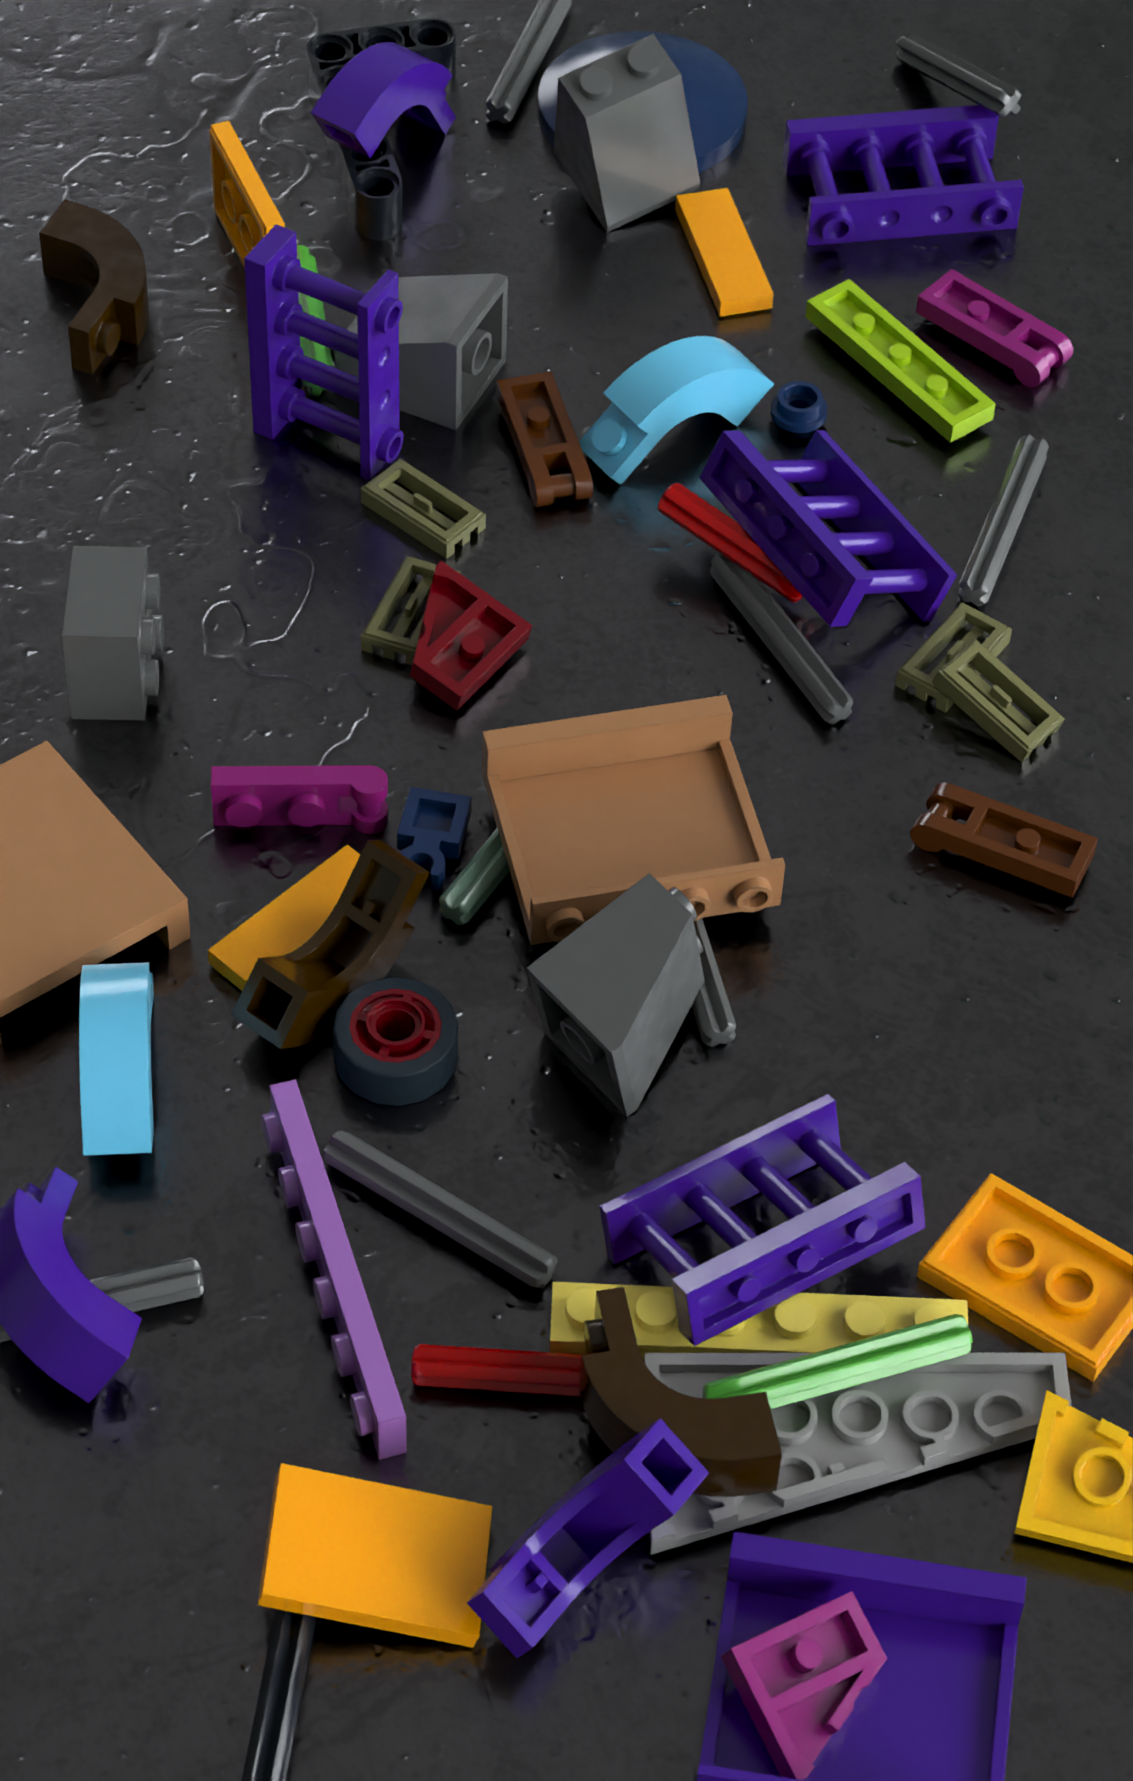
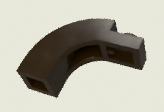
(107, 261)
(297, 994)
(623, 1397)

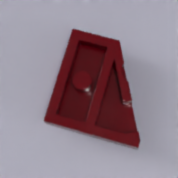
(463, 637)

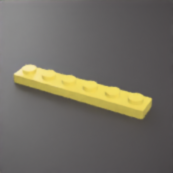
(793, 1326)

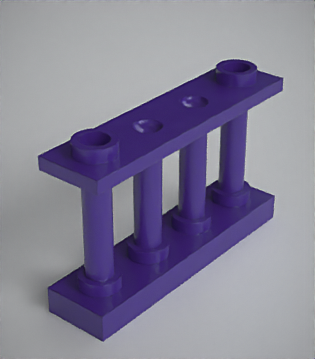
(899, 140)
(279, 362)
(803, 547)
(782, 1260)

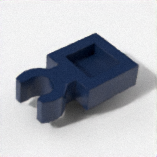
(433, 829)

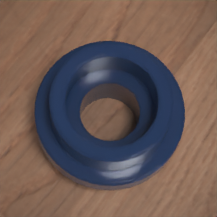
(799, 407)

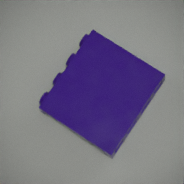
(936, 1701)

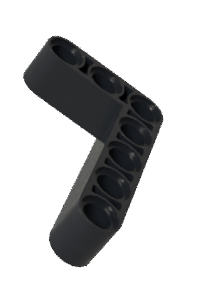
(373, 184)

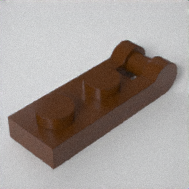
(544, 438)
(1004, 838)

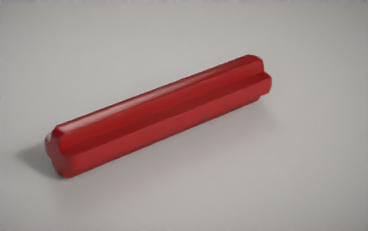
(723, 536)
(496, 1369)

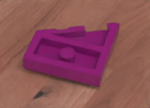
(805, 1679)

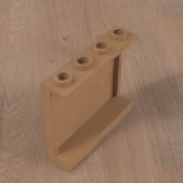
(624, 796)
(70, 880)

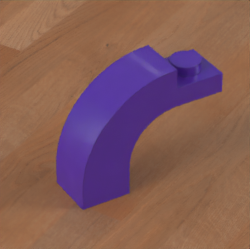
(378, 89)
(48, 1302)
(584, 1533)

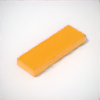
(724, 252)
(285, 921)

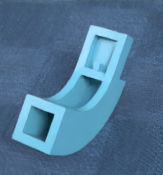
(666, 389)
(116, 1058)

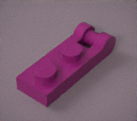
(995, 327)
(300, 796)

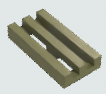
(415, 512)
(397, 641)
(912, 670)
(992, 705)

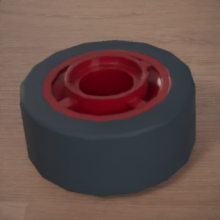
(395, 1041)

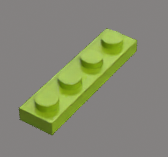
(900, 360)

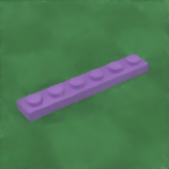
(339, 1289)

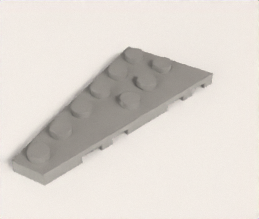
(867, 1430)

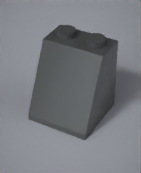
(626, 133)
(447, 343)
(622, 988)

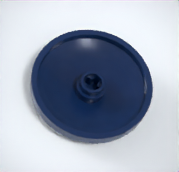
(711, 88)

